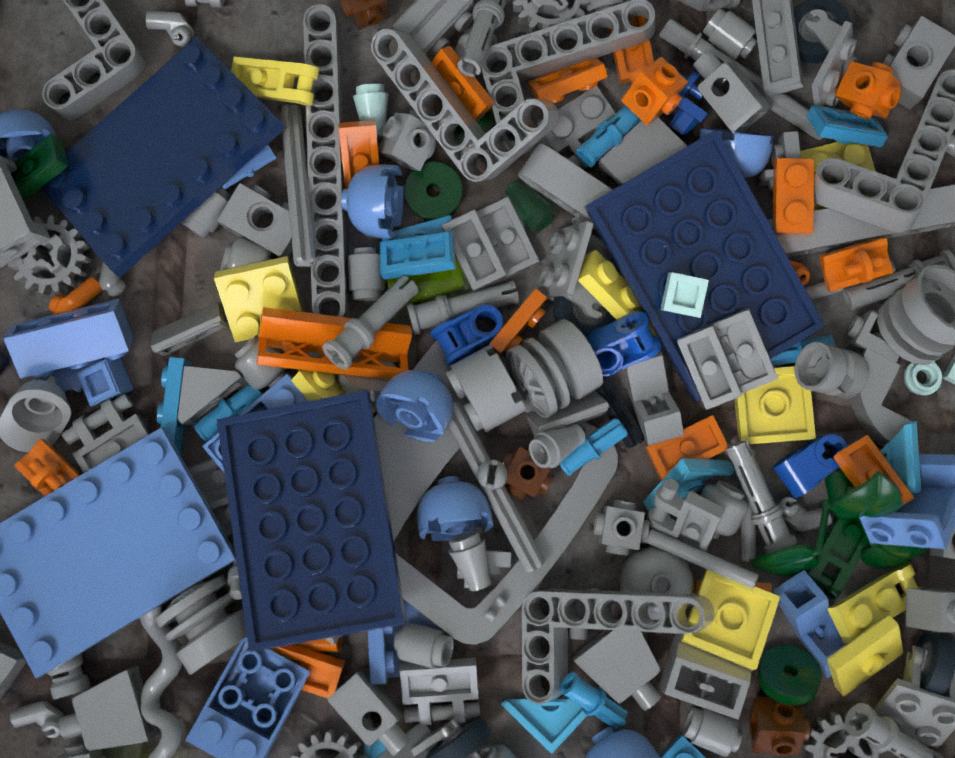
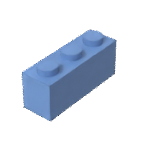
(69, 339)

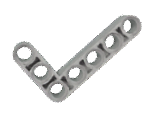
(555, 58)
(101, 60)
(455, 113)
(885, 192)
(597, 616)

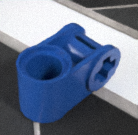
(465, 333)
(623, 343)
(806, 466)

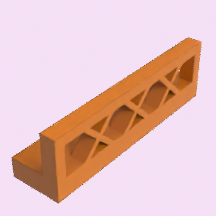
(307, 332)

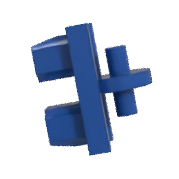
(689, 113)

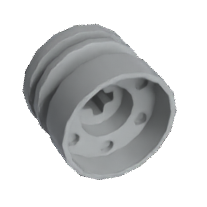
(921, 316)
(554, 368)
(204, 623)

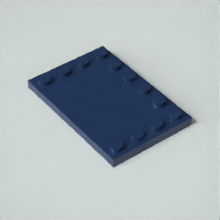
(160, 156)
(703, 223)
(310, 521)

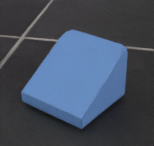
(104, 381)

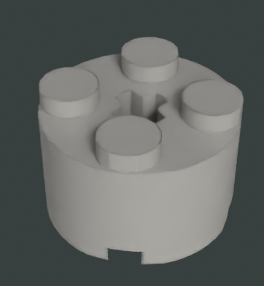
(487, 388)

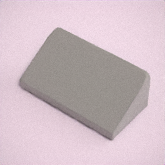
(188, 330)
(577, 412)

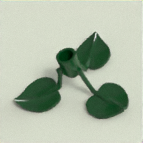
(871, 499)

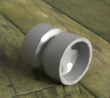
(831, 370)

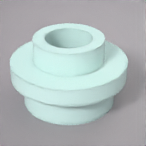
(933, 380)

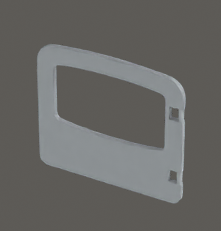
(410, 470)

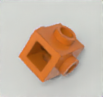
(654, 90)
(869, 90)

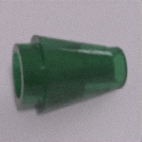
(530, 207)

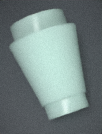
(372, 104)

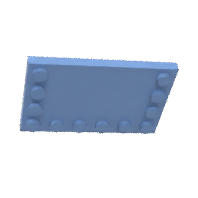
(106, 552)

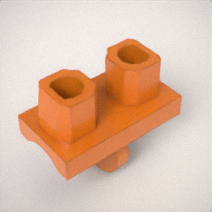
(856, 264)
(46, 468)

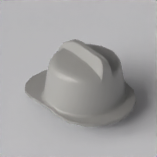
(33, 413)

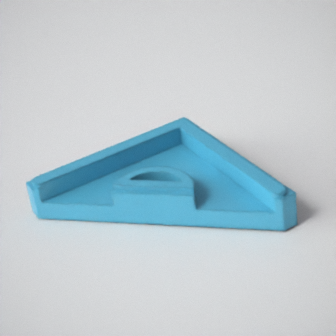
(903, 456)
(691, 475)
(547, 721)

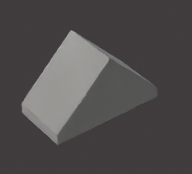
(203, 390)

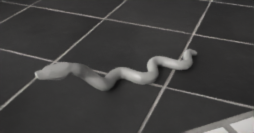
(156, 684)

